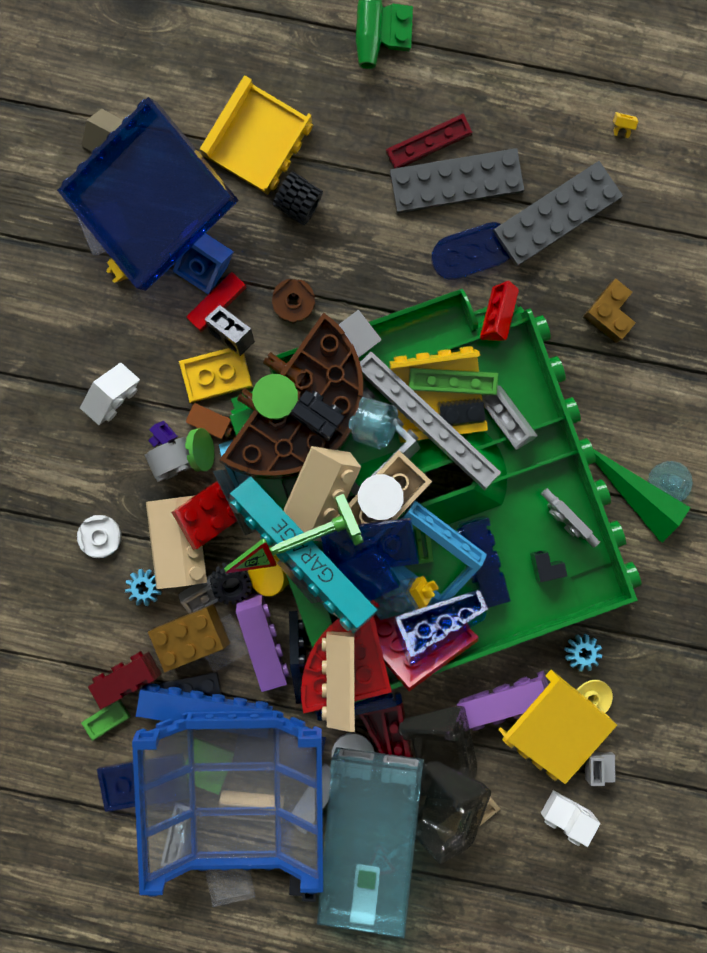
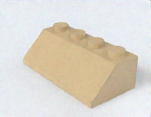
(409, 477)
(321, 479)
(172, 554)
(340, 681)

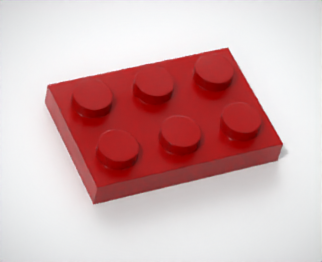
(204, 516)

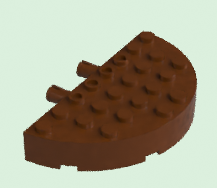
(321, 364)

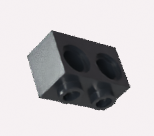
(229, 330)

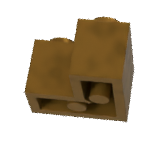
(606, 312)

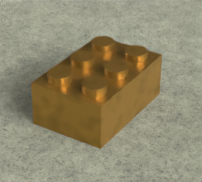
(189, 638)

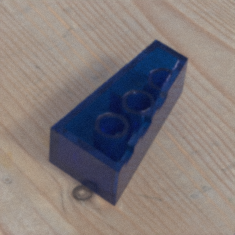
(488, 578)
(436, 625)

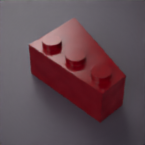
(124, 679)
(384, 730)

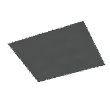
(227, 487)

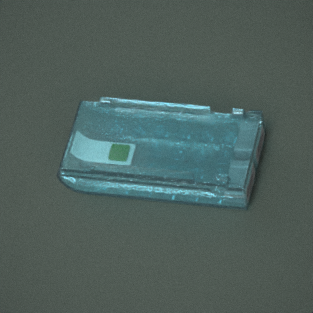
(370, 841)

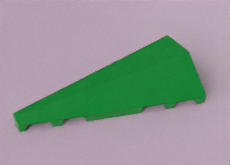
(655, 507)

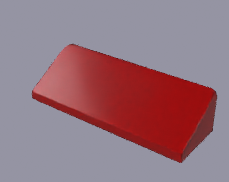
(222, 295)
(499, 312)

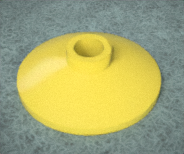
(598, 693)

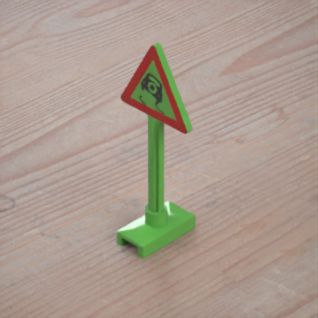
(262, 555)

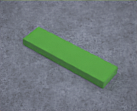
(453, 381)

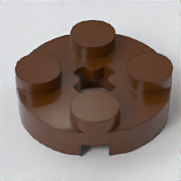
(281, 299)

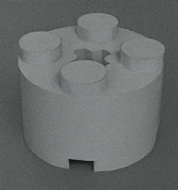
(168, 459)

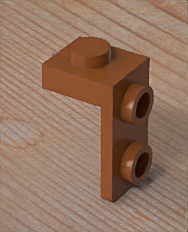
(211, 421)

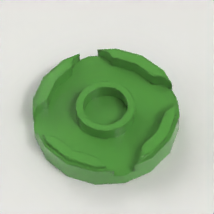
(274, 396)
(200, 449)

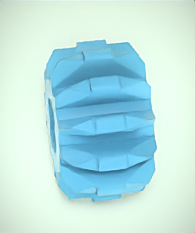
(136, 590)
(591, 655)

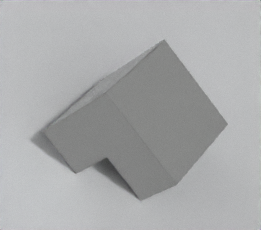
(600, 768)

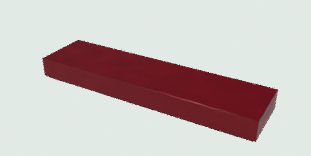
(429, 141)

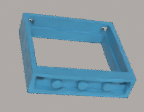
(450, 541)

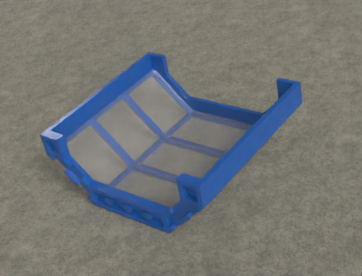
(228, 797)

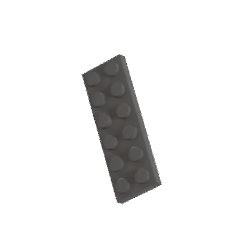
(457, 180)
(557, 213)

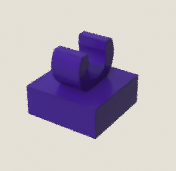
(162, 434)

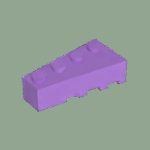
(261, 642)
(503, 702)

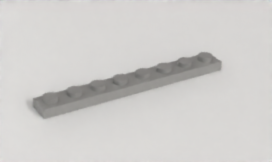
(428, 421)

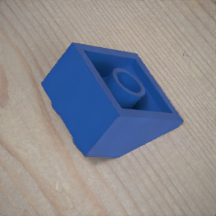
(204, 263)

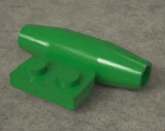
(382, 25)

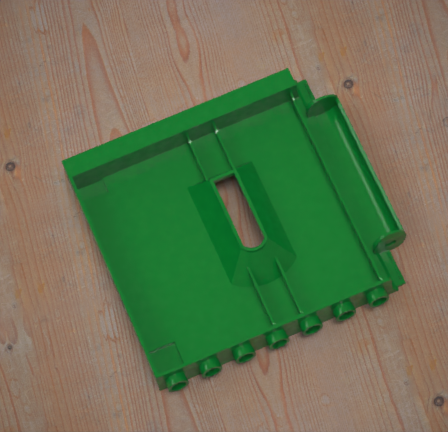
(513, 501)

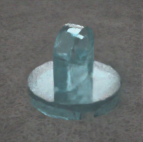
(672, 478)

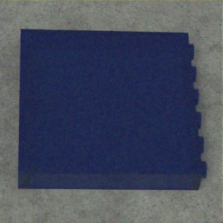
(147, 194)

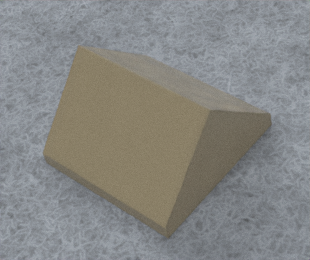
(98, 128)

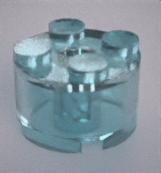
(373, 423)

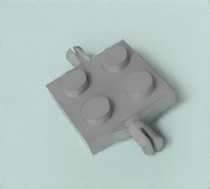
(574, 525)

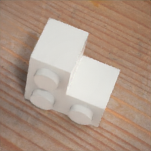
(109, 393)
(573, 818)

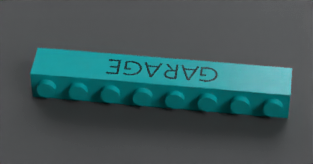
(305, 560)

